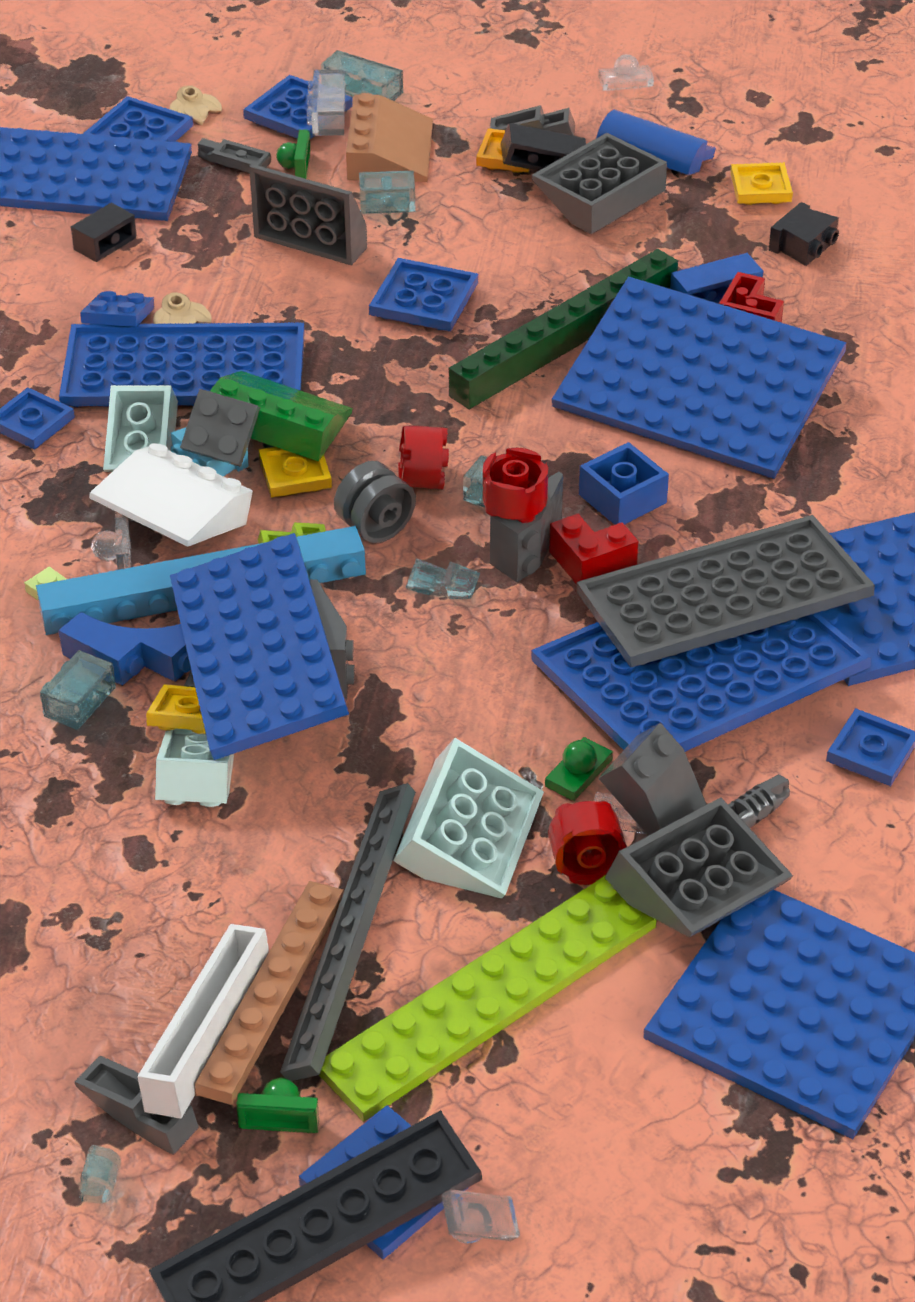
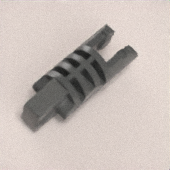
(761, 800)

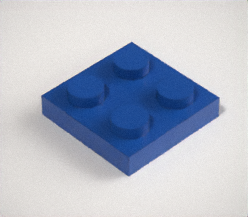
(117, 309)
(33, 418)
(872, 747)

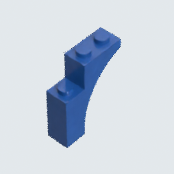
(127, 648)

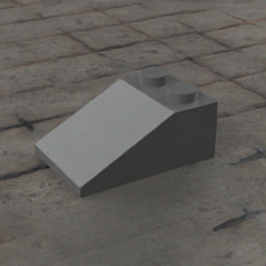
(521, 547)
(336, 633)
(654, 780)

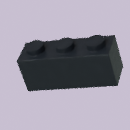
(536, 147)

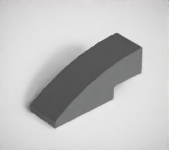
(557, 121)
(119, 1095)

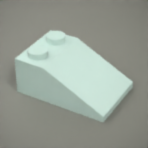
(137, 419)
(189, 772)

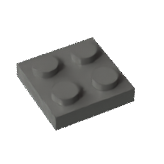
(220, 427)

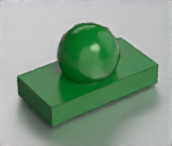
(296, 156)
(579, 767)
(278, 1109)

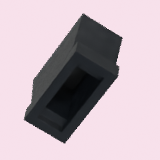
(803, 233)

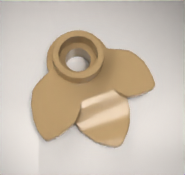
(195, 103)
(179, 309)

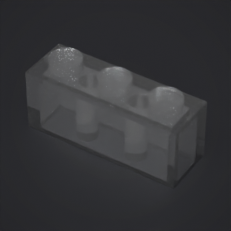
(326, 102)

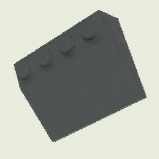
(602, 181)
(306, 215)
(697, 869)

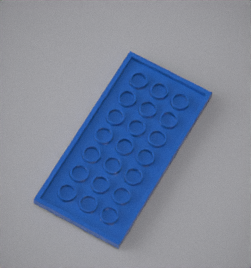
(90, 172)
(177, 355)
(256, 646)

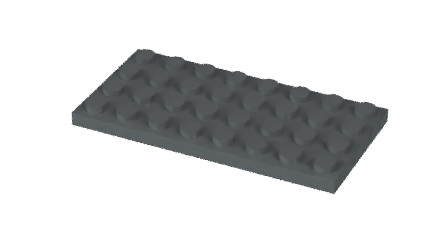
(723, 590)

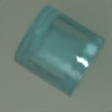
(99, 1175)

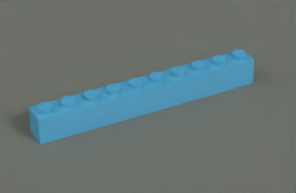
(149, 590)

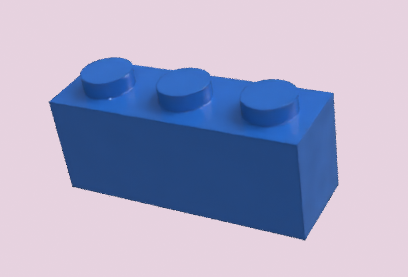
(713, 278)

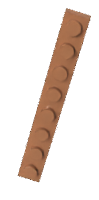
(268, 994)

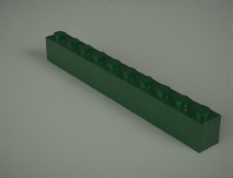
(549, 334)

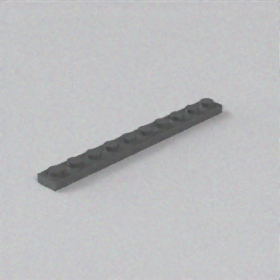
(347, 935)

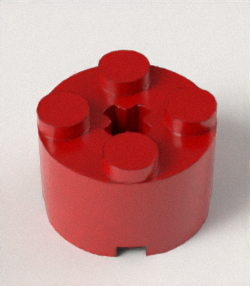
(423, 456)
(515, 484)
(585, 840)

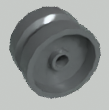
(374, 501)

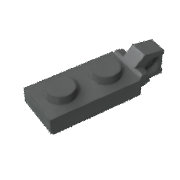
(232, 154)

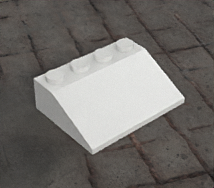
(174, 495)

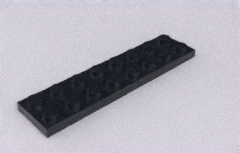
(322, 1219)

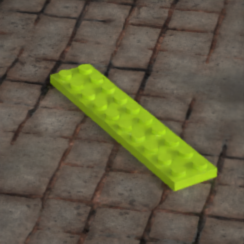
(482, 998)

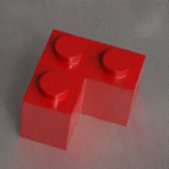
(747, 295)
(591, 553)

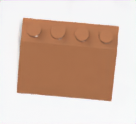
(387, 138)

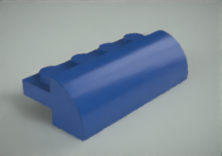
(678, 149)

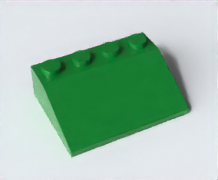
(287, 415)

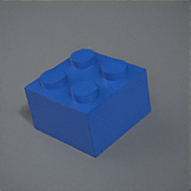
(623, 484)

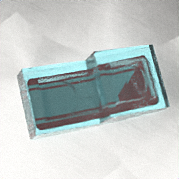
(453, 583)

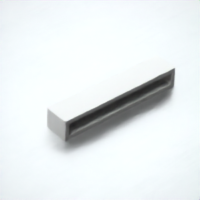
(196, 1028)

